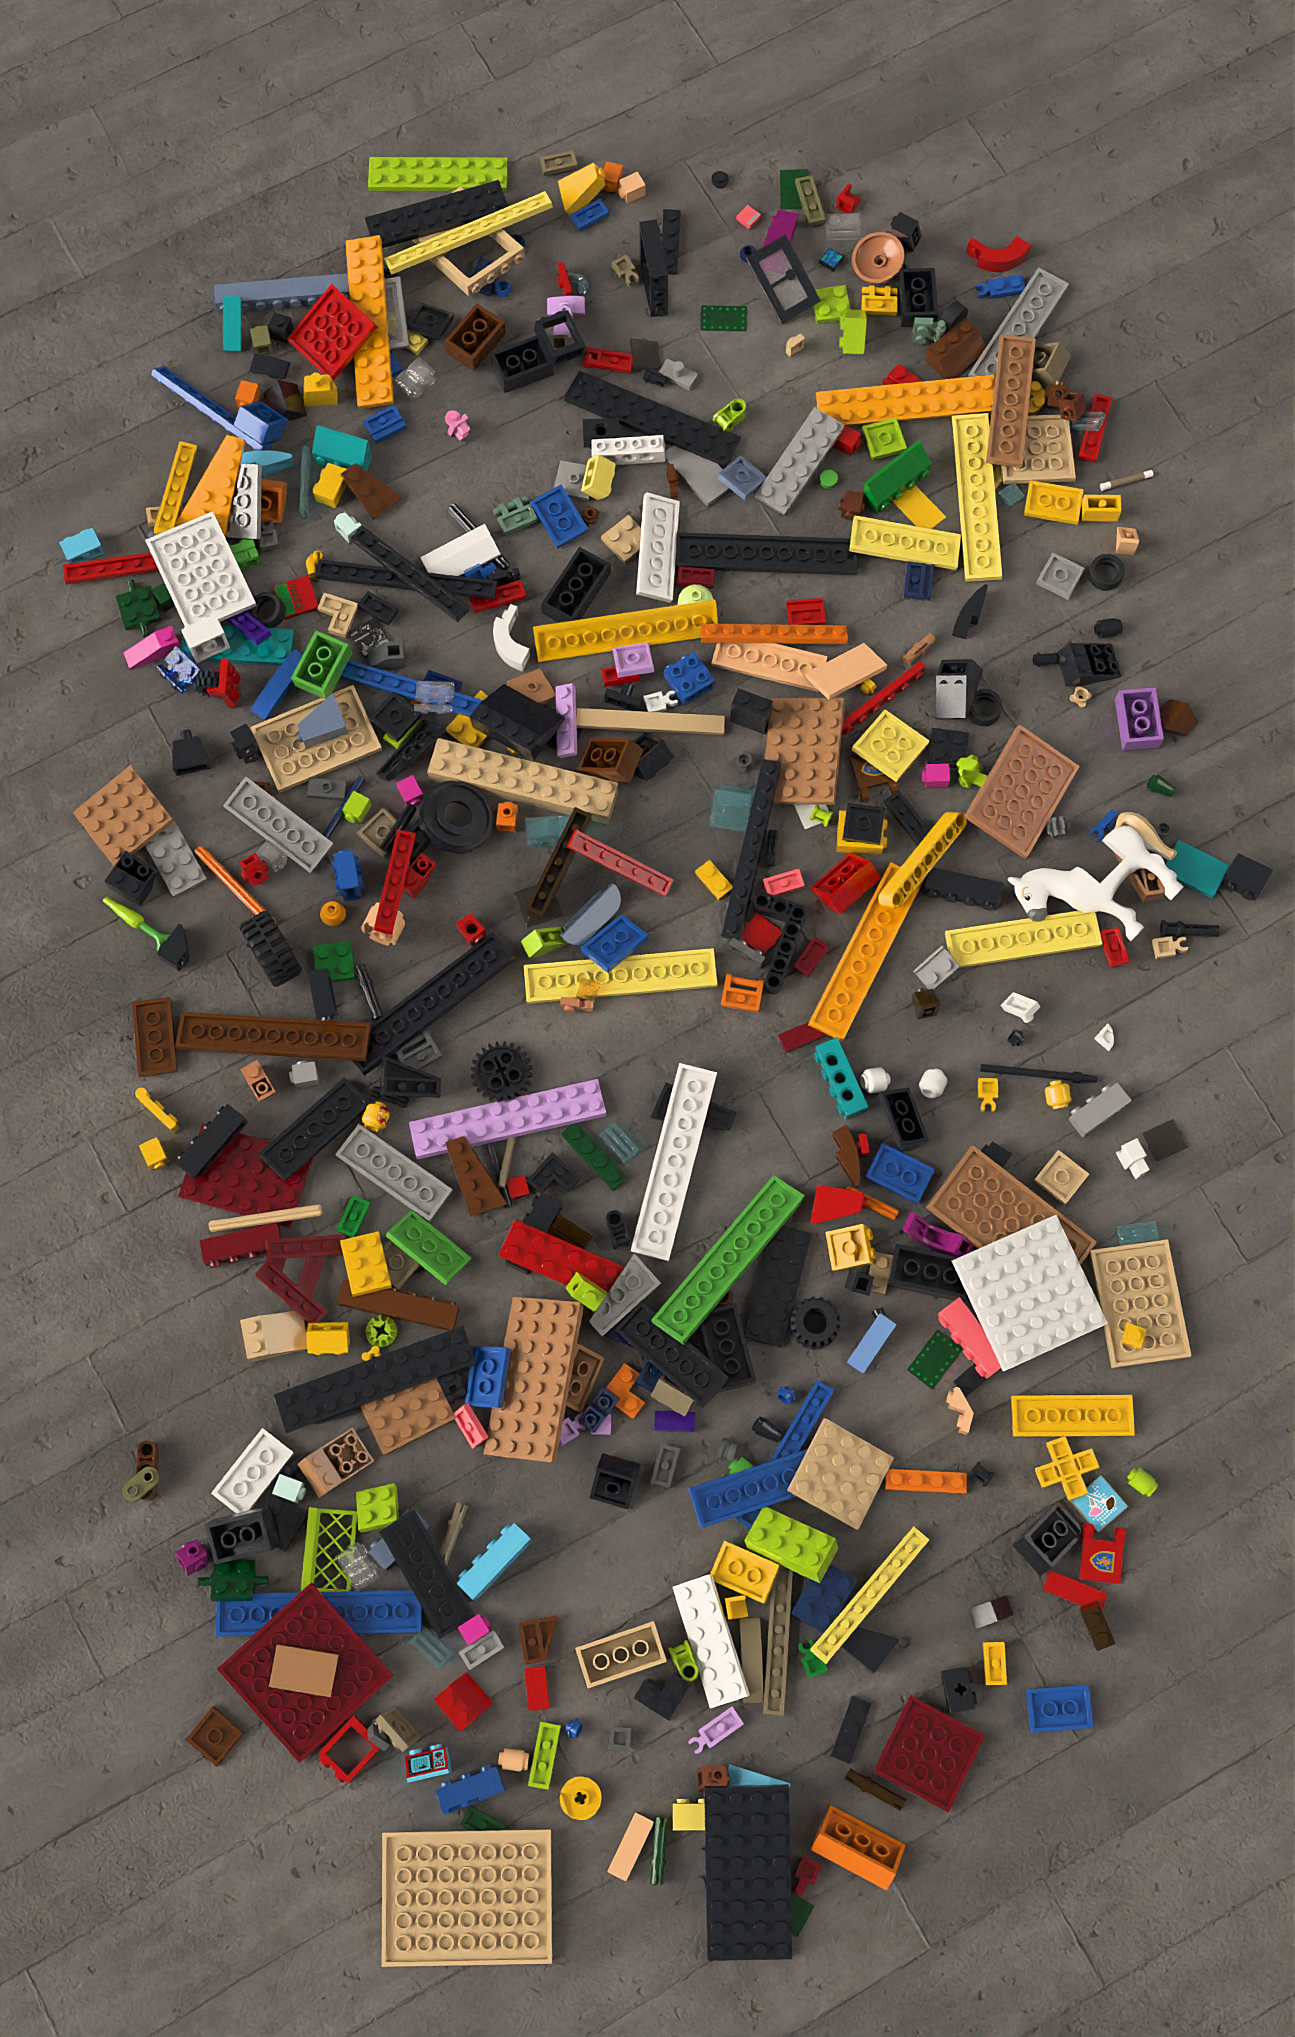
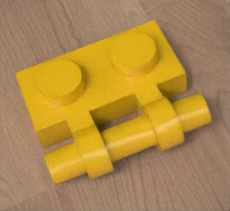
(879, 304)

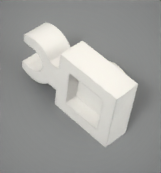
(657, 702)

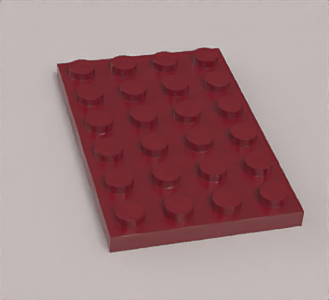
(244, 1182)

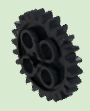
(516, 1065)

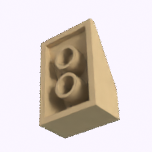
(273, 1335)

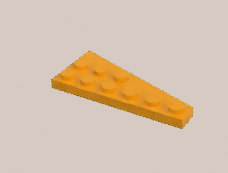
(217, 485)

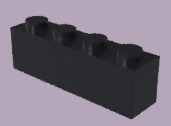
(963, 888)
(211, 1142)
(542, 1217)

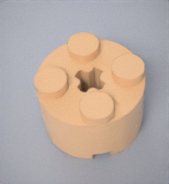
(379, 937)

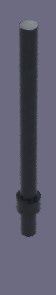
(1075, 1077)

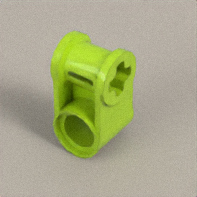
(728, 417)
(684, 1660)

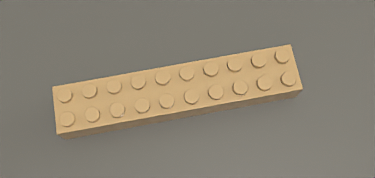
(523, 780)

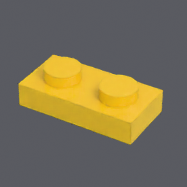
(714, 880)
(994, 1663)

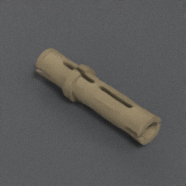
(452, 1531)

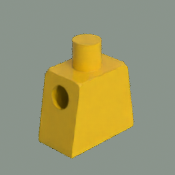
(319, 390)

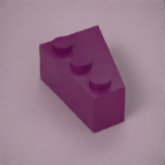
(783, 223)

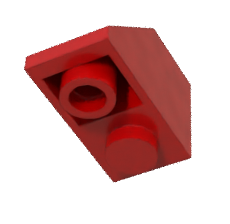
(418, 875)

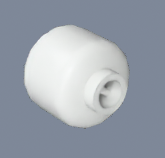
(874, 1080)
(933, 1083)

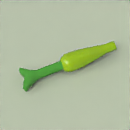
(135, 920)

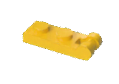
(156, 1108)

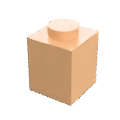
(631, 187)

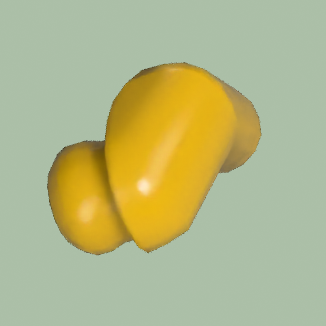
(312, 563)

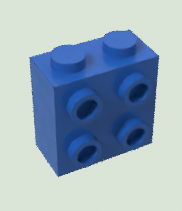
(689, 678)
(348, 875)

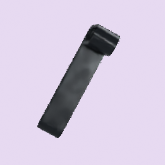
(786, 939)

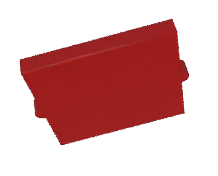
(760, 934)

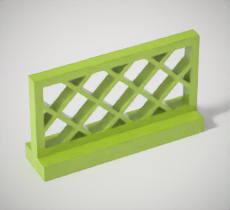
(311, 1545)

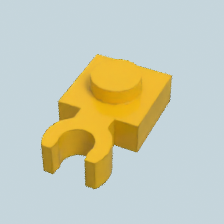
(987, 1091)

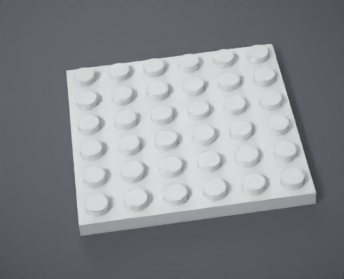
(1029, 1292)

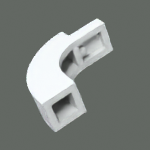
(510, 652)

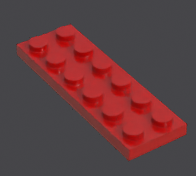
(556, 1257)

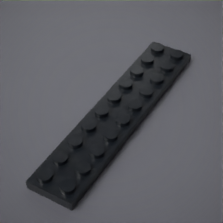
(652, 418)
(765, 553)
(435, 999)
(374, 1379)

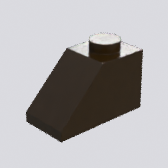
(925, 1003)

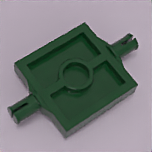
(138, 608)
(233, 1581)

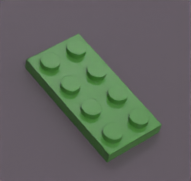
(428, 1247)

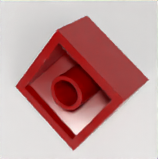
(463, 1701)

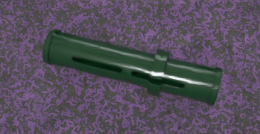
(658, 1857)

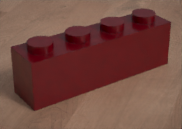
(238, 1245)

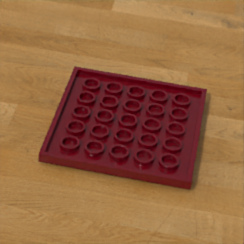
(295, 1717)

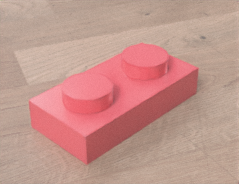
(784, 883)
(470, 1426)

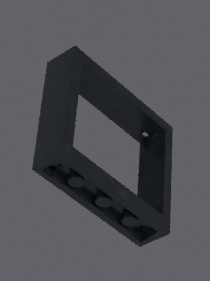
(653, 268)

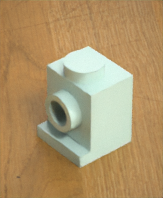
(346, 526)

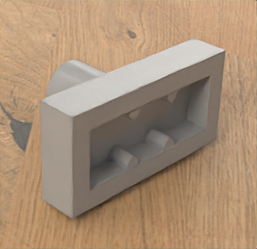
(678, 374)

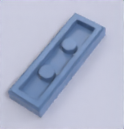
(871, 1342)

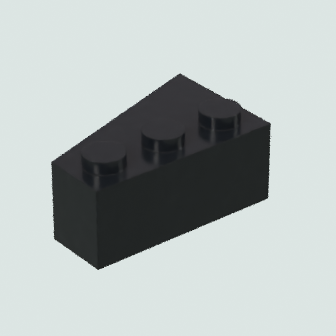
(403, 1080)

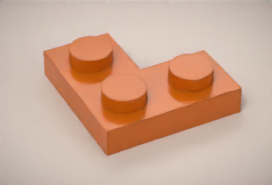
(621, 1386)

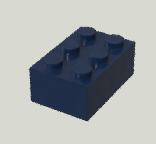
(823, 1601)

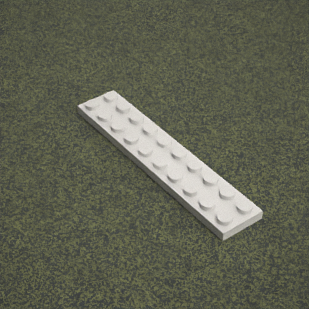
(673, 1162)

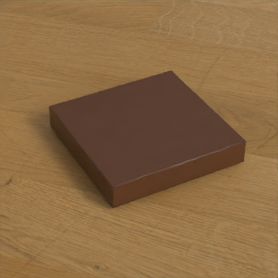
(215, 1736)

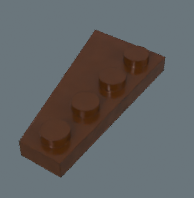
(475, 1183)

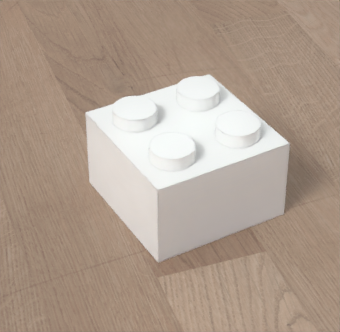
(205, 638)

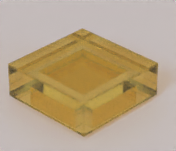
(588, 989)

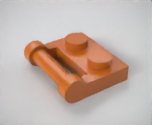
(740, 998)

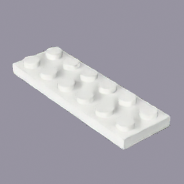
(658, 547)
(711, 1641)

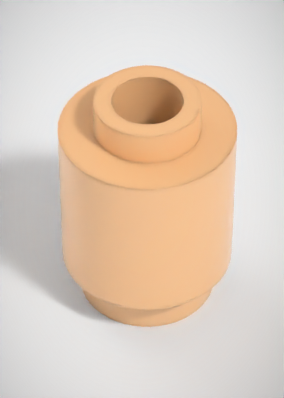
(513, 1760)

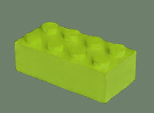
(791, 1544)

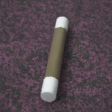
(1126, 480)

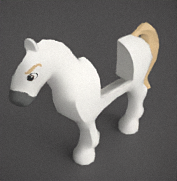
(1085, 893)

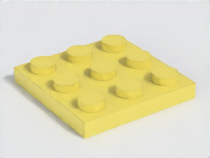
(890, 745)

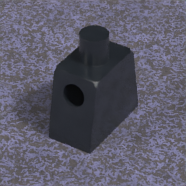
(189, 754)

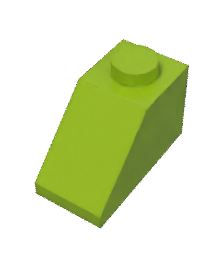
(543, 941)

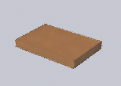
(303, 1670)

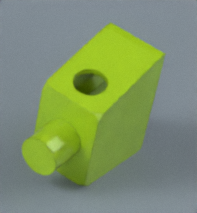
(586, 1291)

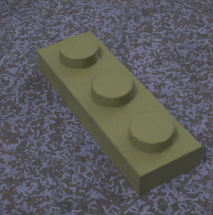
(810, 201)

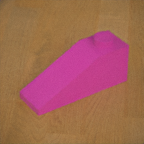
(152, 648)

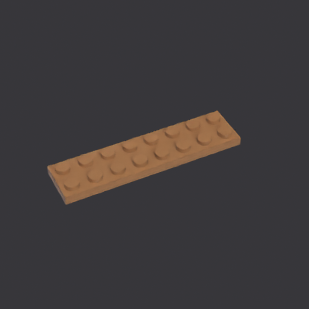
(1010, 401)

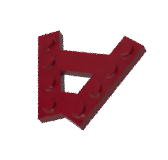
(298, 1295)

